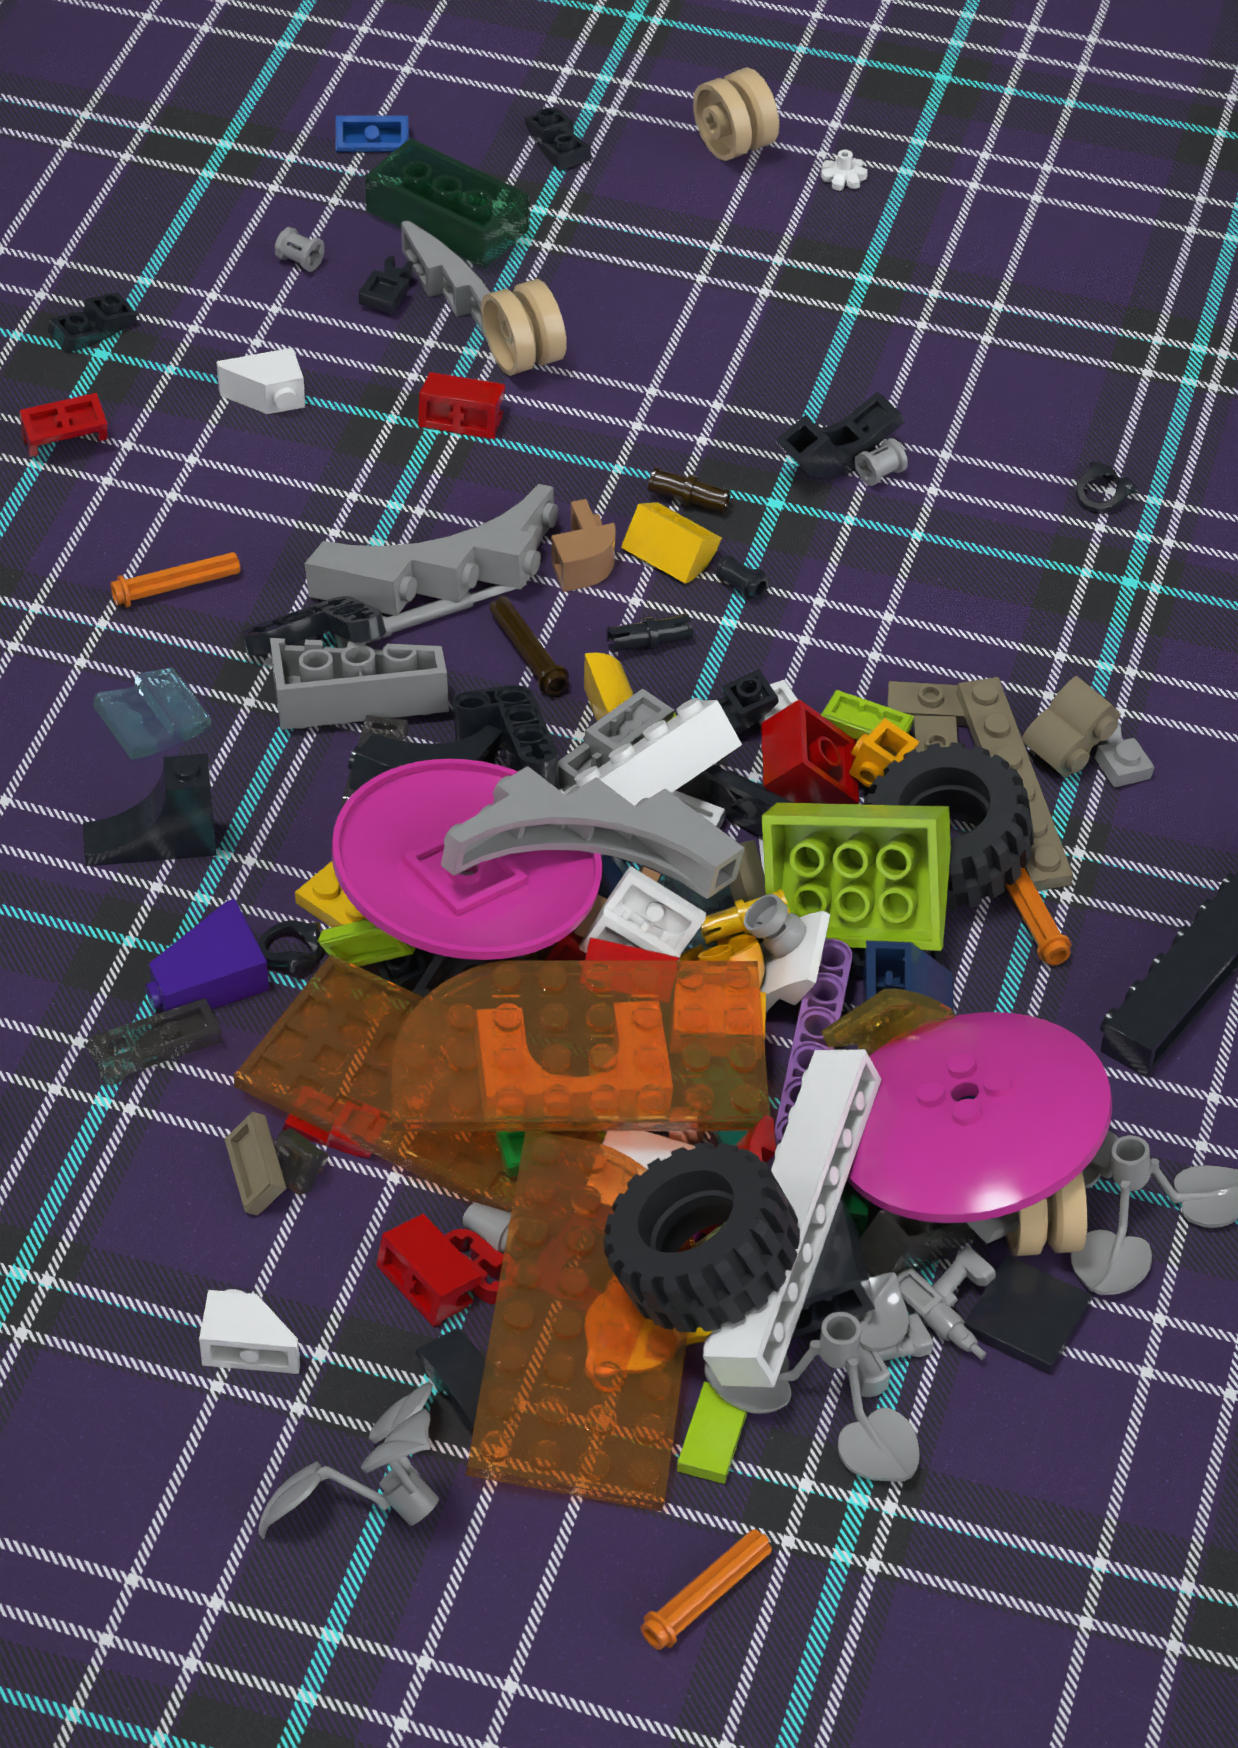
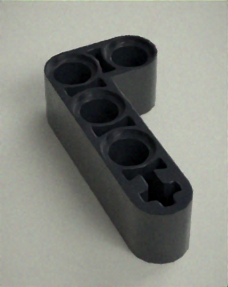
(519, 717)

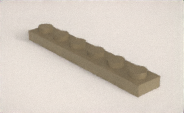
(996, 730)

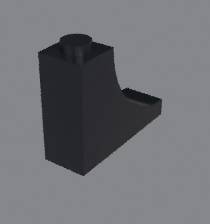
(384, 753)
(165, 825)
(839, 1277)

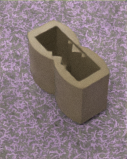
(1071, 727)

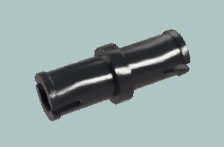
(649, 633)

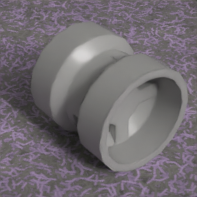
(770, 920)

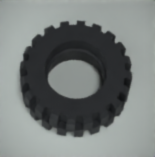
(973, 785)
(724, 1273)

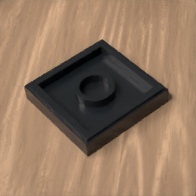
(1028, 1314)

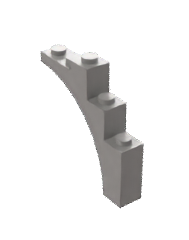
(439, 568)
(596, 819)

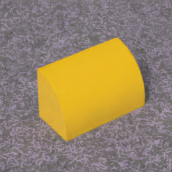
(670, 541)
(605, 683)

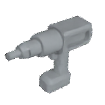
(935, 1301)
(871, 1368)

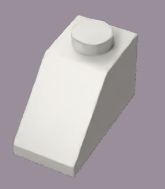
(263, 381)
(246, 1335)

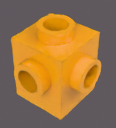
(878, 750)

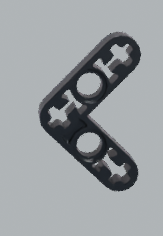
(339, 615)

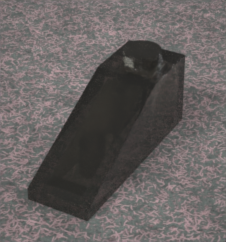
(904, 1243)

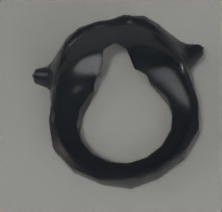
(1100, 470)
(292, 959)

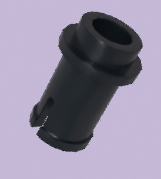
(749, 581)

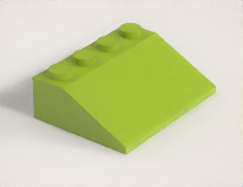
(865, 865)

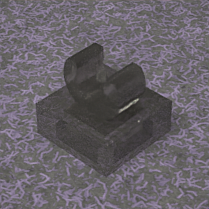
(299, 1160)

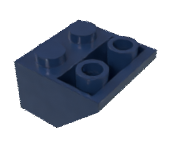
(905, 968)

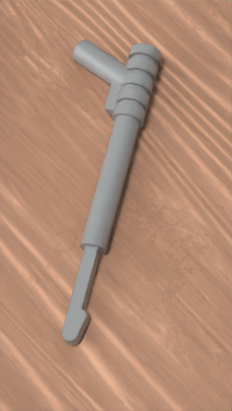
(430, 612)

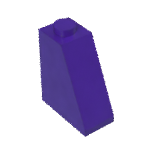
(210, 962)

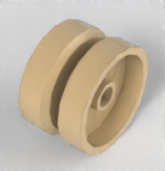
(736, 114)
(523, 327)
(1056, 1219)

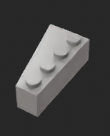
(346, 684)

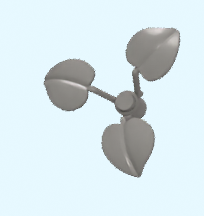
(1119, 1263)
(877, 1445)
(403, 1488)

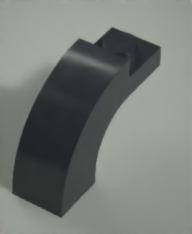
(833, 449)

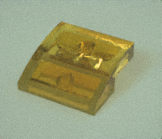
(885, 1019)

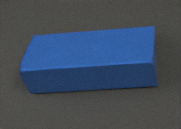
(371, 133)

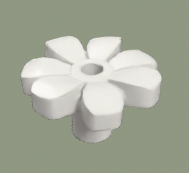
(843, 171)

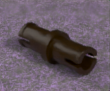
(689, 490)

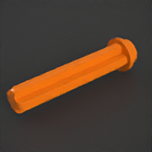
(173, 578)
(1052, 945)
(664, 1625)

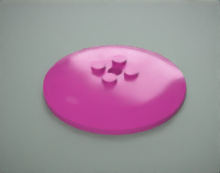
(391, 869)
(1022, 1138)

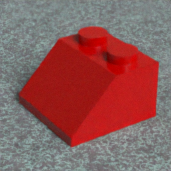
(807, 757)

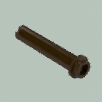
(551, 677)

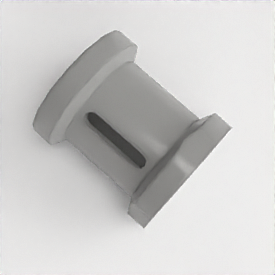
(297, 241)
(880, 462)

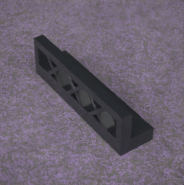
(739, 796)

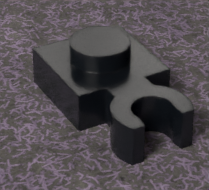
(386, 288)

